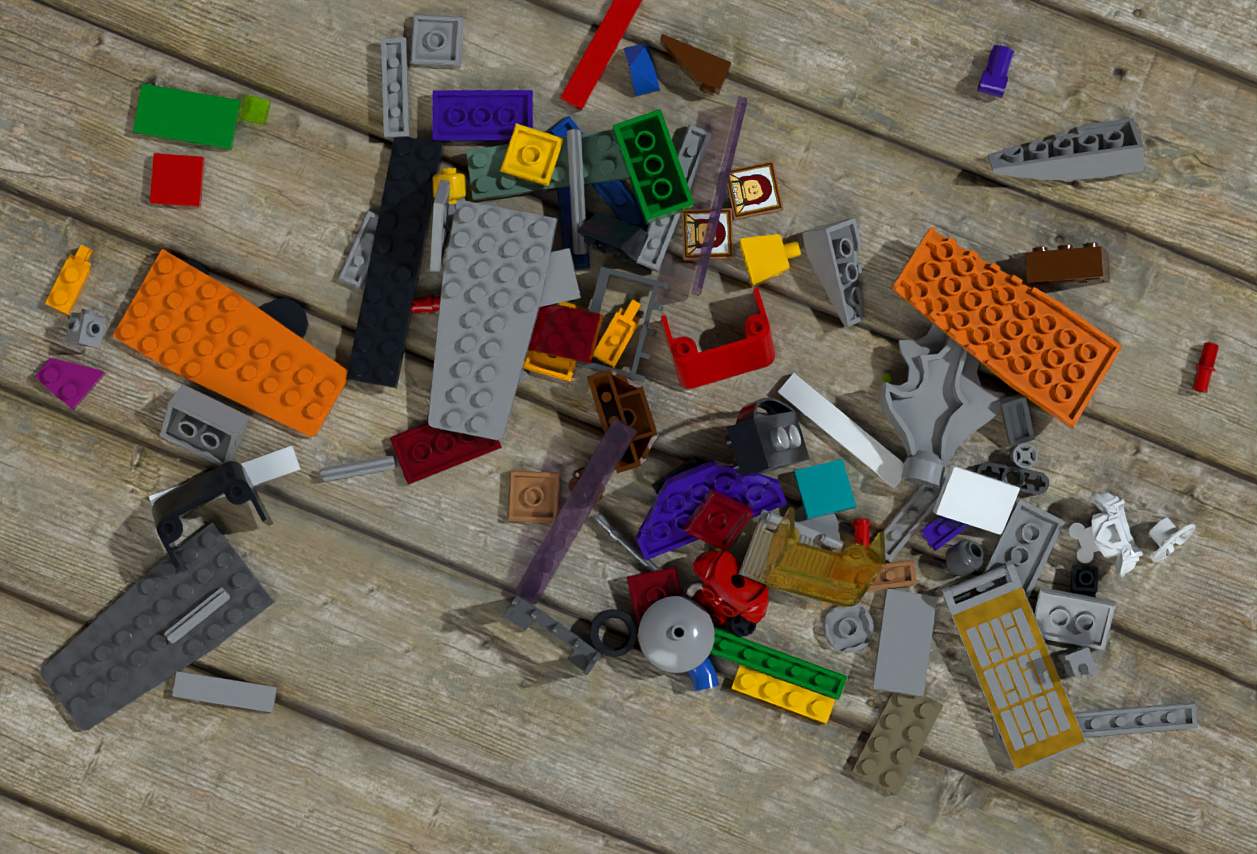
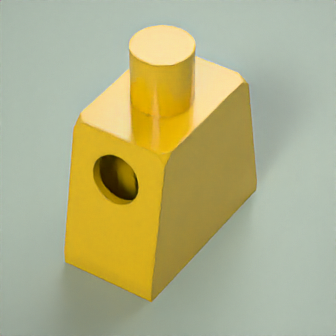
(767, 257)

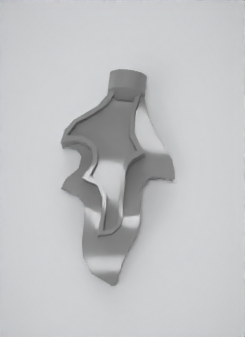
(936, 404)

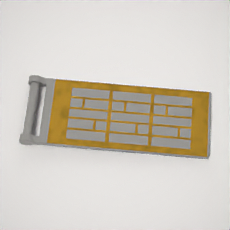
(1014, 669)

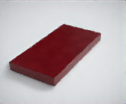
(434, 450)

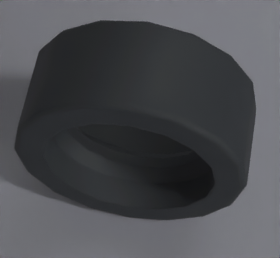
(594, 633)

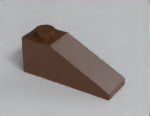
(701, 67)

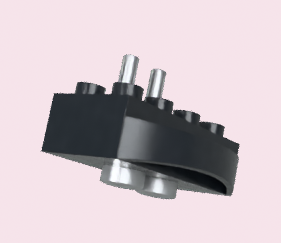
(766, 440)

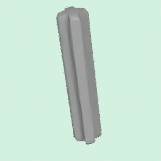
(357, 468)
(197, 615)

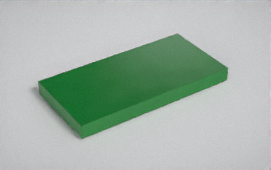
(186, 116)

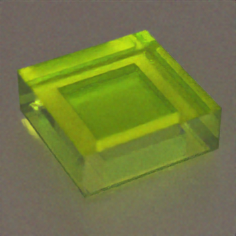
(255, 110)

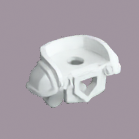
(1107, 534)

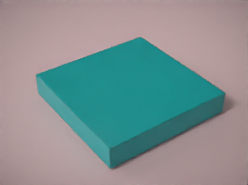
(824, 489)

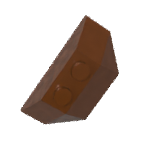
(625, 400)

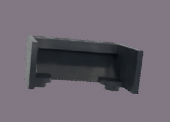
(225, 479)

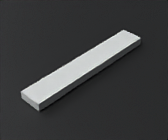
(842, 429)
(259, 469)

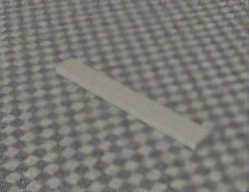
(1131, 720)

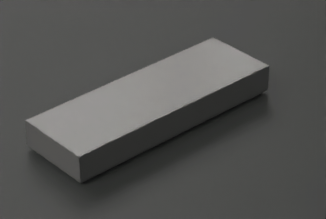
(357, 263)

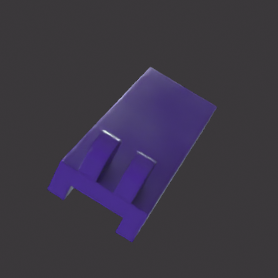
(941, 531)

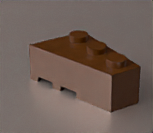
(1067, 264)

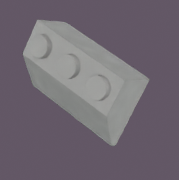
(204, 425)

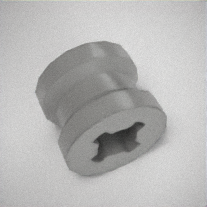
(1027, 453)

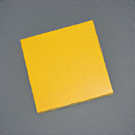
(532, 155)

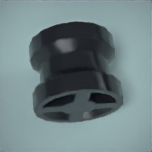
(743, 624)

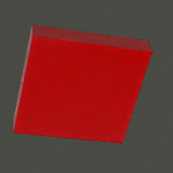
(177, 180)

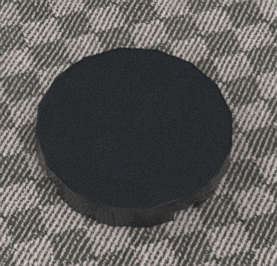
(288, 314)

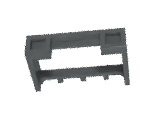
(599, 293)
(524, 612)

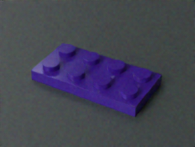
(480, 114)

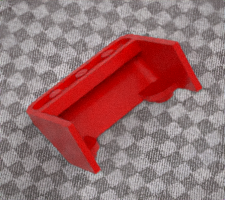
(725, 361)

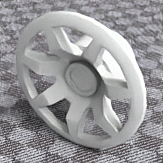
(1166, 535)

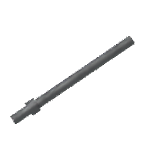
(617, 535)

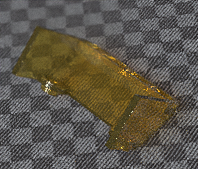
(820, 572)

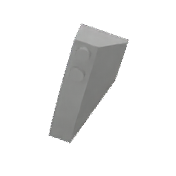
(1088, 153)

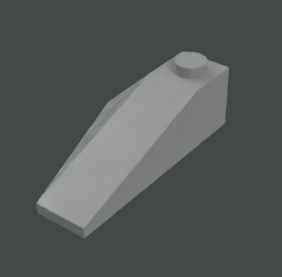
(834, 258)

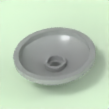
(658, 637)

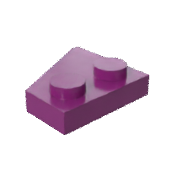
(69, 380)

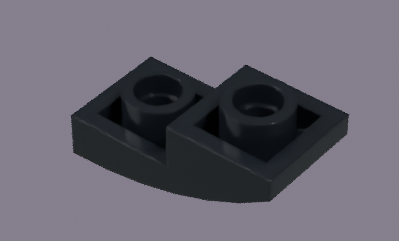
(1084, 580)

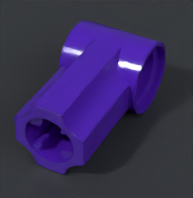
(995, 76)

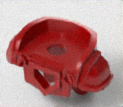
(725, 591)

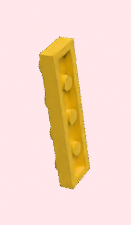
(783, 694)

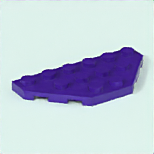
(685, 491)

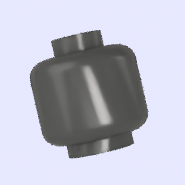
(964, 557)

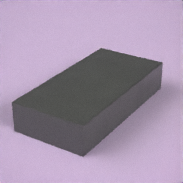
(1017, 419)

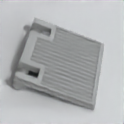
(760, 543)

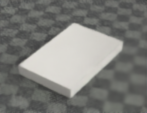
(976, 499)

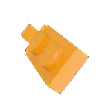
(70, 281)
(618, 335)

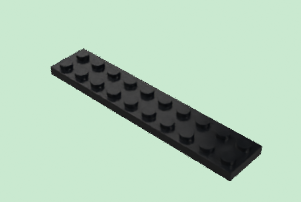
(395, 262)

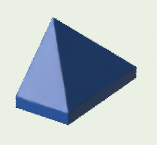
(641, 69)

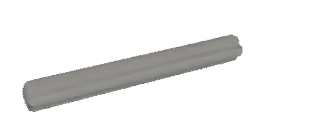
(576, 189)

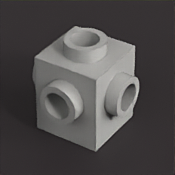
(85, 329)

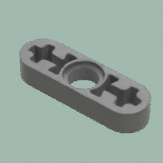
(1029, 488)

